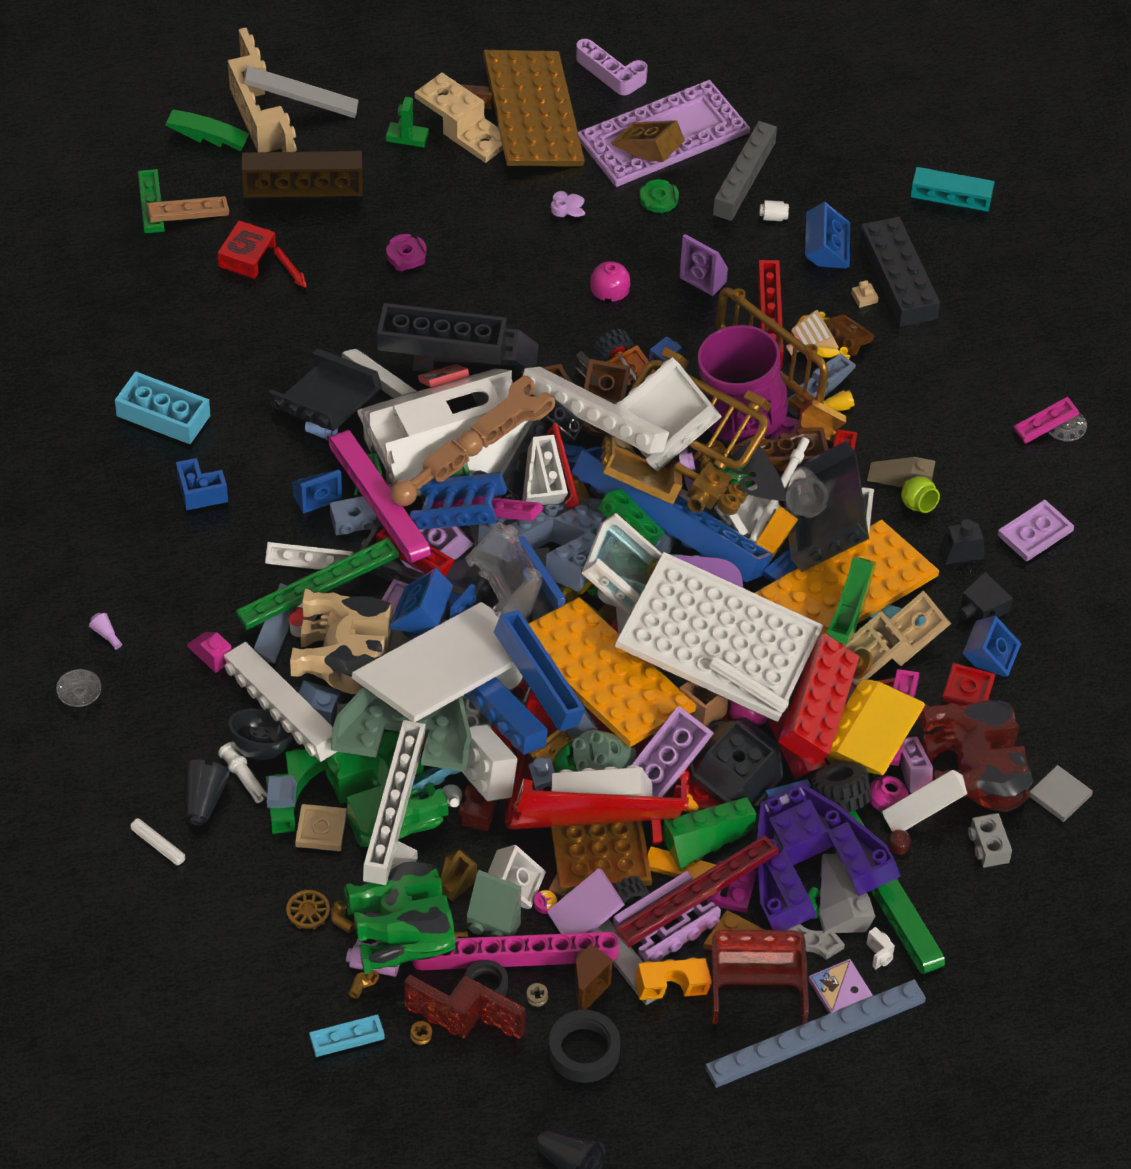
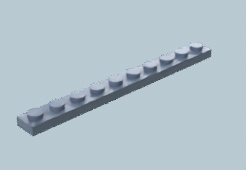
(815, 1033)

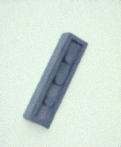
(273, 635)

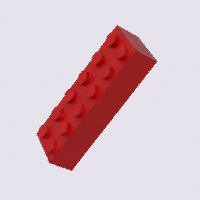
(819, 700)

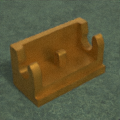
(553, 745)

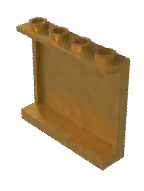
(638, 473)

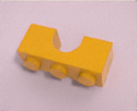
(689, 974)

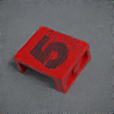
(245, 248)

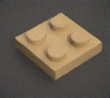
(321, 827)

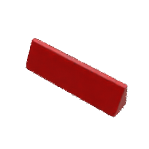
(571, 499)
(435, 560)

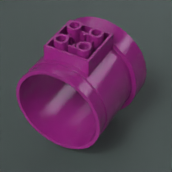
(740, 354)

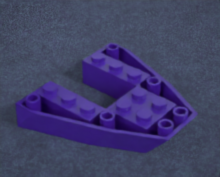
(802, 826)

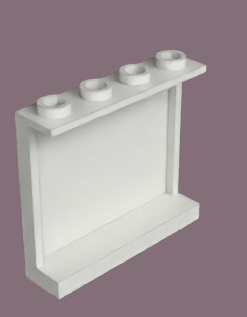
(674, 404)

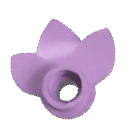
(564, 204)

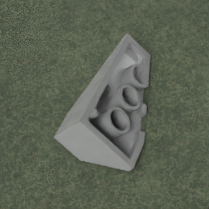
(840, 905)

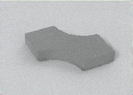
(819, 942)

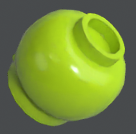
(920, 494)

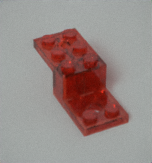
(464, 1007)

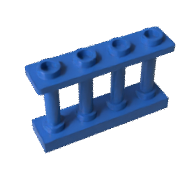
(458, 488)

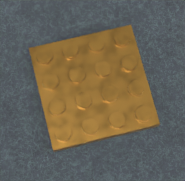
(612, 847)

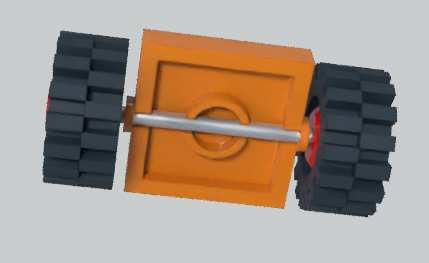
(620, 350)

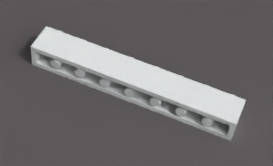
(599, 411)
(281, 700)
(394, 803)

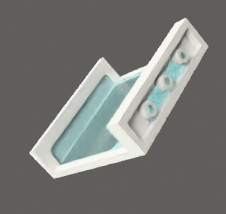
(620, 562)

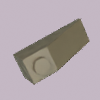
(898, 471)

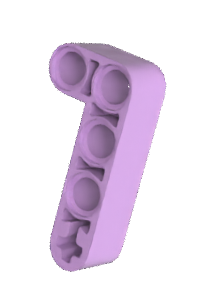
(610, 71)

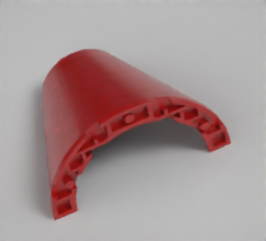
(555, 809)

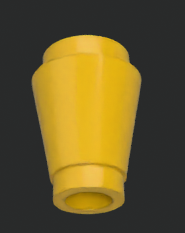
(840, 401)

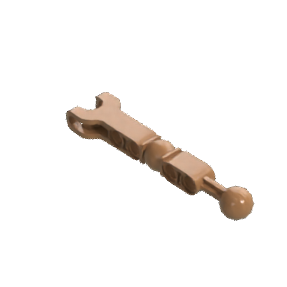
(486, 431)

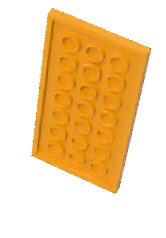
(819, 589)
(609, 682)

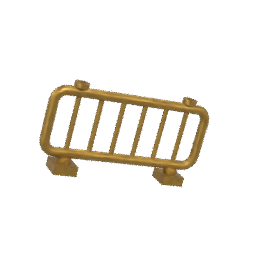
(809, 350)
(752, 410)

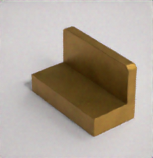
(817, 414)

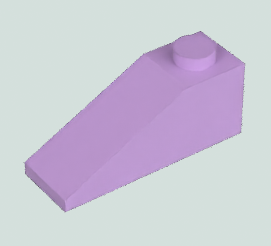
(915, 765)

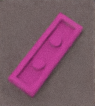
(1046, 420)

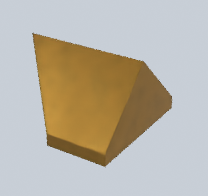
(457, 874)

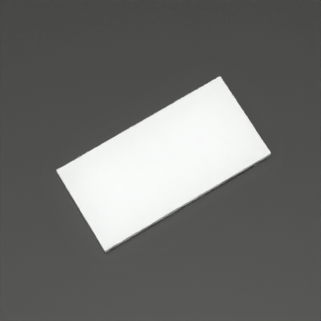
(438, 664)

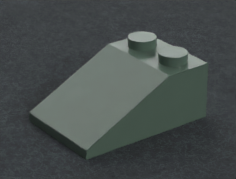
(494, 906)

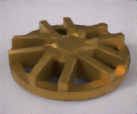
(308, 909)

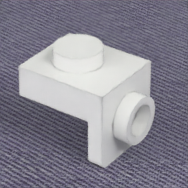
(882, 946)

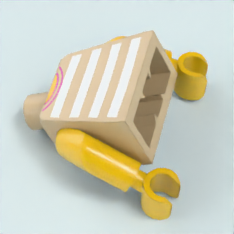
(814, 330)

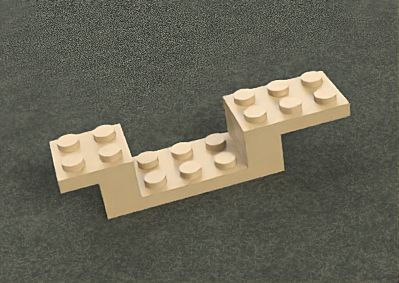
(267, 127)

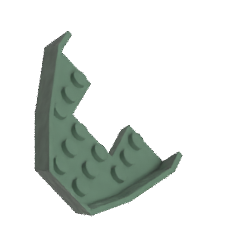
(364, 719)

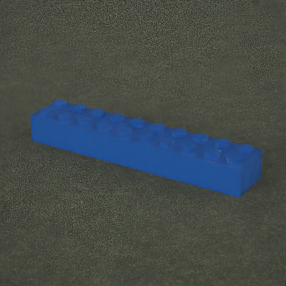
(695, 530)

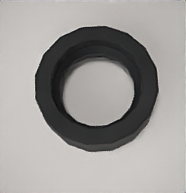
(491, 968)

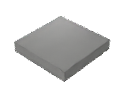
(1060, 793)

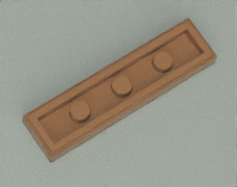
(187, 209)

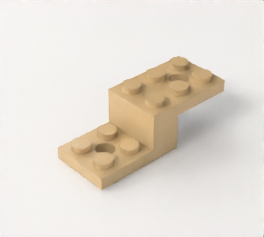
(461, 116)
(899, 636)

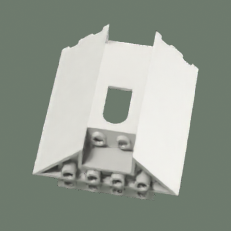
(420, 423)

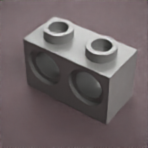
(993, 839)

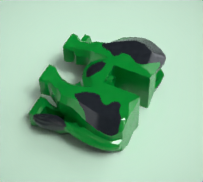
(412, 918)

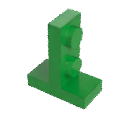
(404, 131)

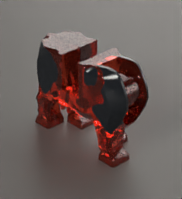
(985, 749)

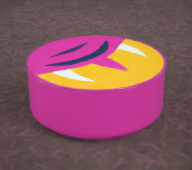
(544, 901)

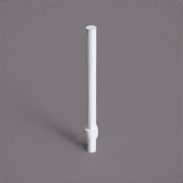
(795, 458)

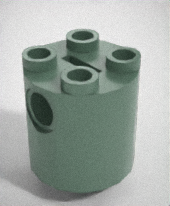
(601, 750)

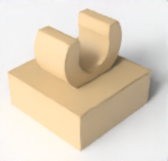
(864, 294)

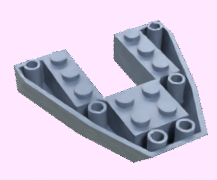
(567, 526)

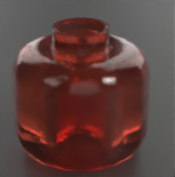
(899, 842)

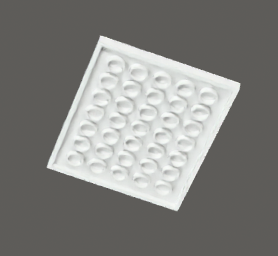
(694, 616)

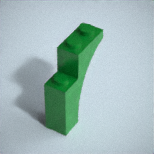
(852, 600)
(303, 769)

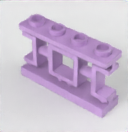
(678, 934)

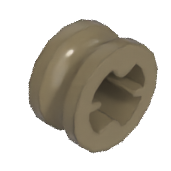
(537, 987)

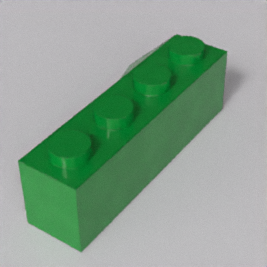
(707, 830)

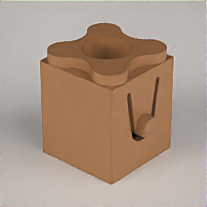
(709, 706)

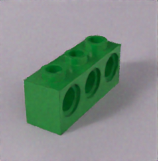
(622, 504)

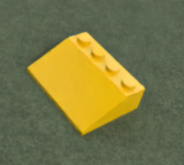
(874, 726)

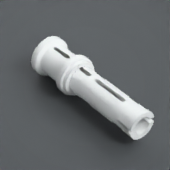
(238, 765)

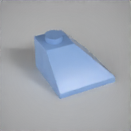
(322, 699)

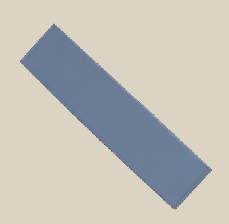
(838, 370)

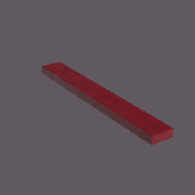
(696, 891)

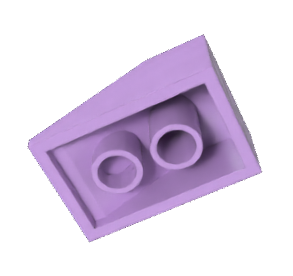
(448, 540)

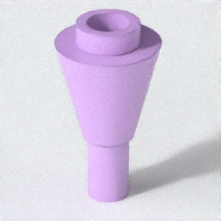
(101, 624)

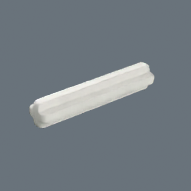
(157, 841)

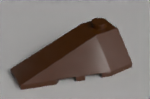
(780, 449)

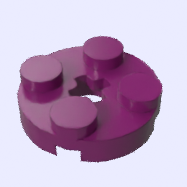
(409, 260)

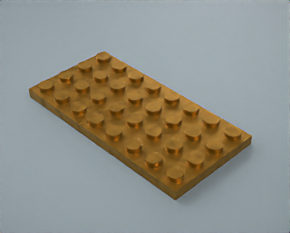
(533, 108)

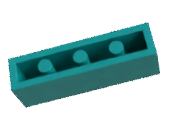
(952, 189)

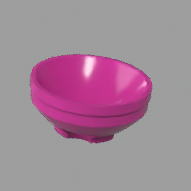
(881, 797)

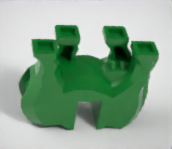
(361, 785)

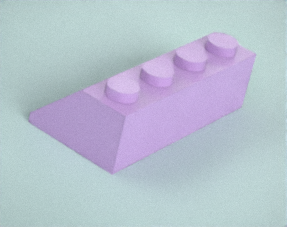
(672, 750)

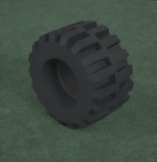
(843, 784)

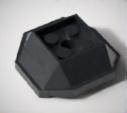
(732, 780)

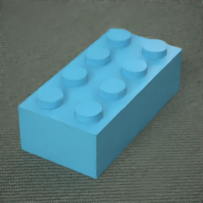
(162, 407)

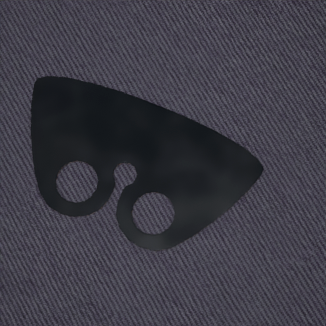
(767, 478)

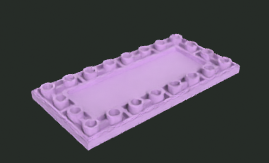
(702, 117)

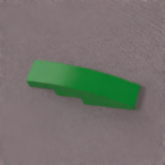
(206, 128)

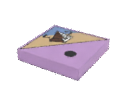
(839, 986)

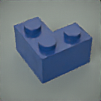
(200, 489)

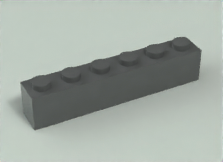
(745, 171)

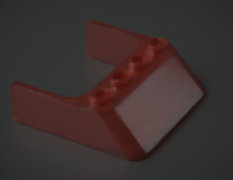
(759, 959)

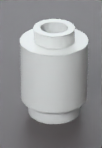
(774, 210)

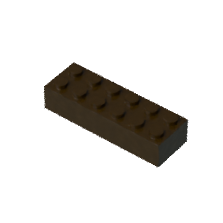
(302, 174)

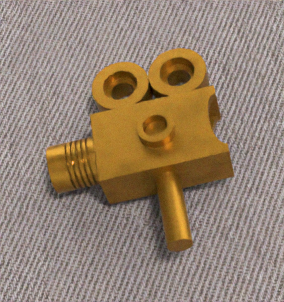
(710, 488)

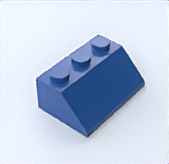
(827, 237)
(422, 603)

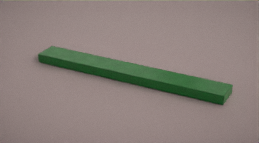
(320, 581)

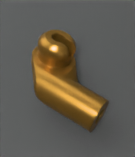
(338, 917)
(362, 981)

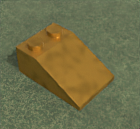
(650, 139)

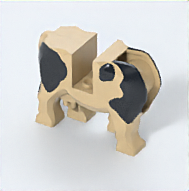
(353, 636)

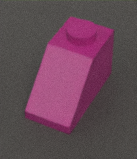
(210, 649)

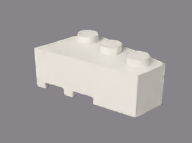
(543, 473)

